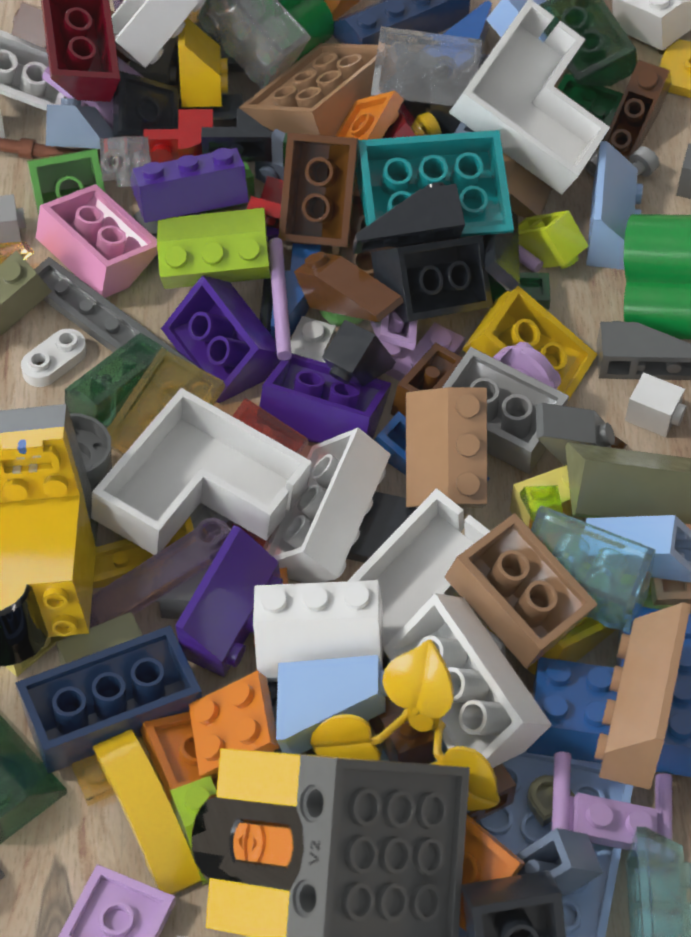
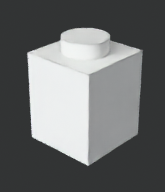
(656, 405)

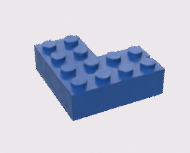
(575, 702)

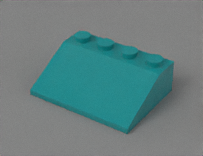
(474, 161)

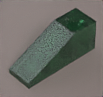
(109, 384)

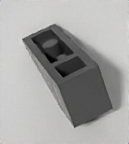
(633, 348)

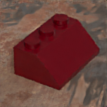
(81, 48)

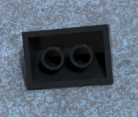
(436, 277)

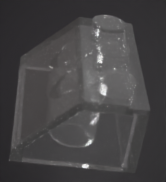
(425, 65)

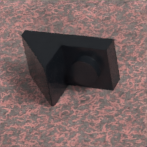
(249, 138)

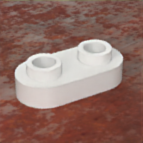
(56, 357)

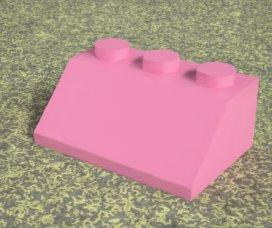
(96, 239)

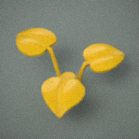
(424, 686)

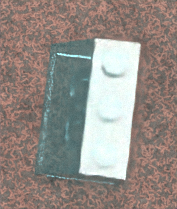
(603, 563)
(657, 886)

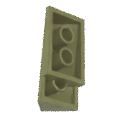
(627, 483)

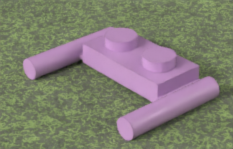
(604, 819)

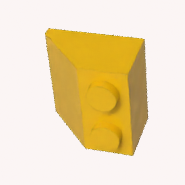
(200, 68)

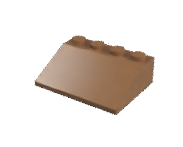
(316, 90)

